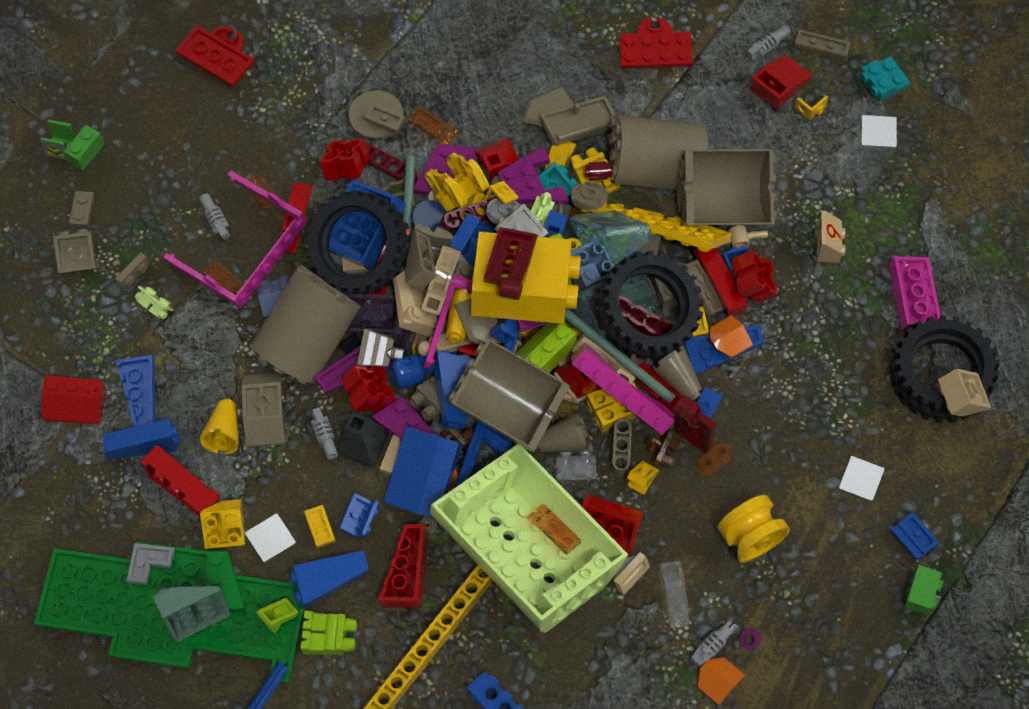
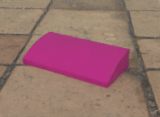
(913, 290)

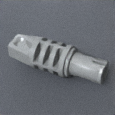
(768, 42)
(215, 216)
(324, 433)
(713, 643)

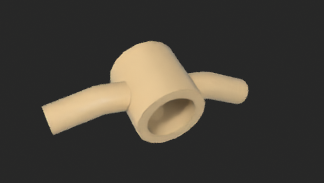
(741, 237)

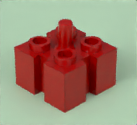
(345, 159)
(754, 277)
(368, 388)

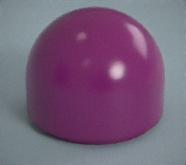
(757, 638)

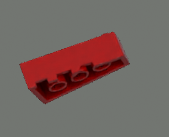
(178, 481)
(407, 573)

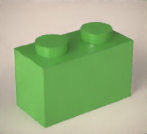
(84, 147)
(923, 590)

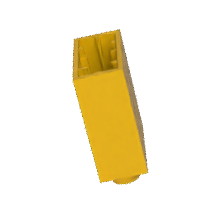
(545, 286)

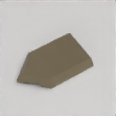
(545, 103)
(476, 327)

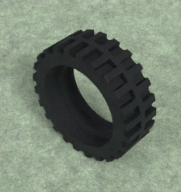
(320, 234)
(674, 278)
(946, 332)

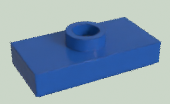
(709, 401)

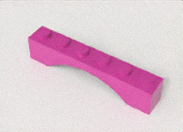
(606, 377)

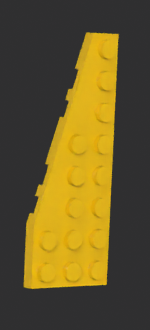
(700, 236)

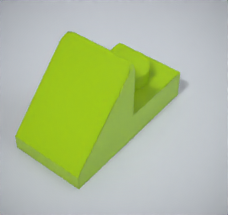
(277, 614)

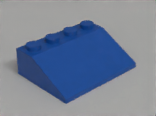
(359, 234)
(422, 471)

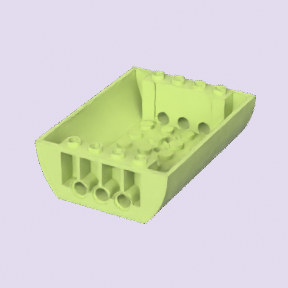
(507, 494)

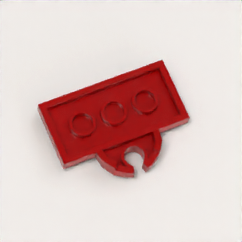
(655, 47)
(216, 53)

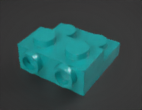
(884, 78)
(555, 177)

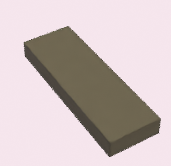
(822, 44)
(711, 301)

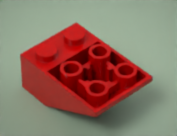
(779, 81)

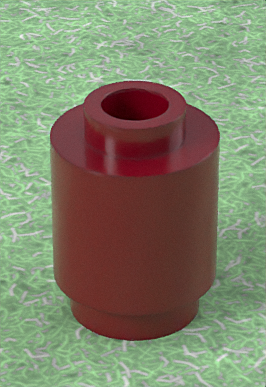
(598, 171)

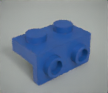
(358, 516)

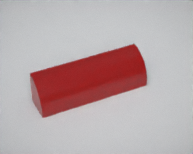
(721, 281)

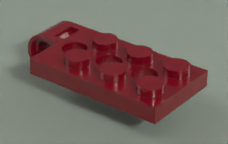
(513, 285)
(694, 424)

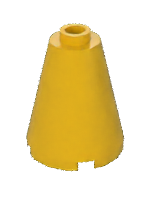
(455, 331)
(222, 428)

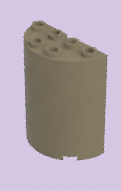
(651, 149)
(727, 187)
(304, 326)
(508, 394)

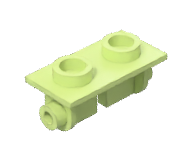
(542, 207)
(159, 305)

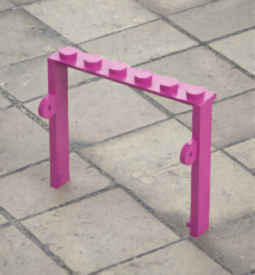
(266, 264)
(458, 282)

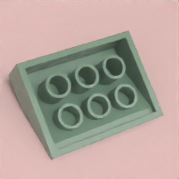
(191, 609)

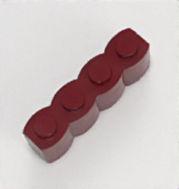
(641, 320)

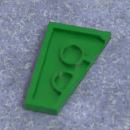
(221, 574)

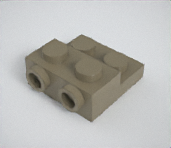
(522, 220)
(74, 251)

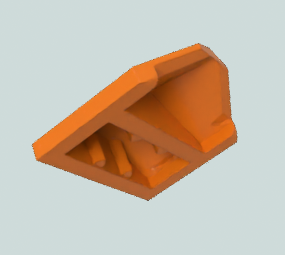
(730, 337)
(718, 679)

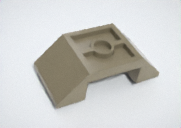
(263, 410)

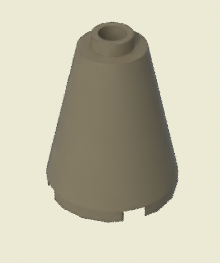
(679, 373)
(565, 436)

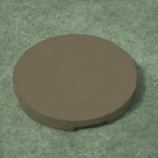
(361, 106)

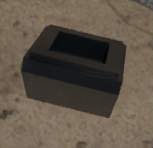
(350, 344)

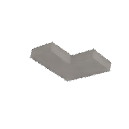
(144, 558)

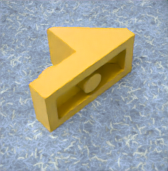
(561, 154)
(642, 477)

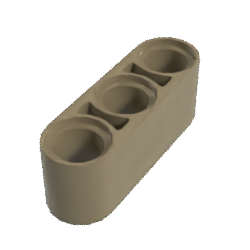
(624, 439)

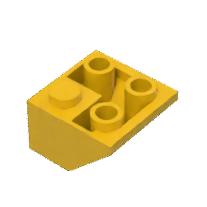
(223, 524)

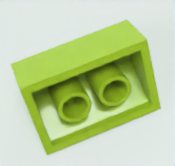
(549, 346)

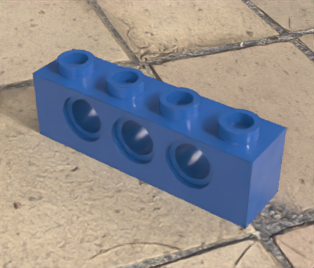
(482, 686)

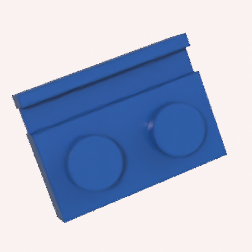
(914, 536)

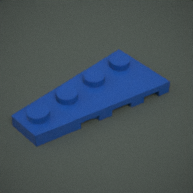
(705, 355)
(139, 386)

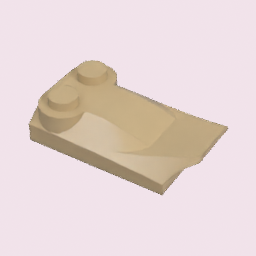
(409, 305)

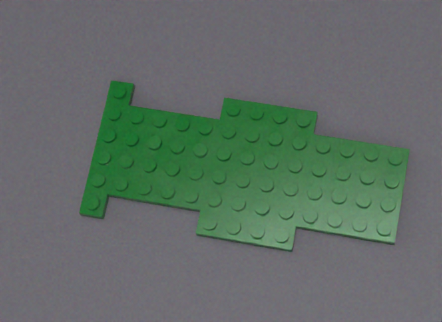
(93, 598)

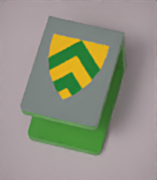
(62, 134)

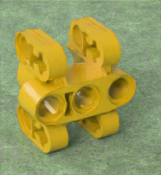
(466, 182)

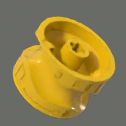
(753, 528)

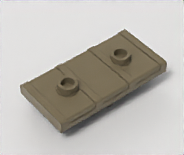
(577, 120)

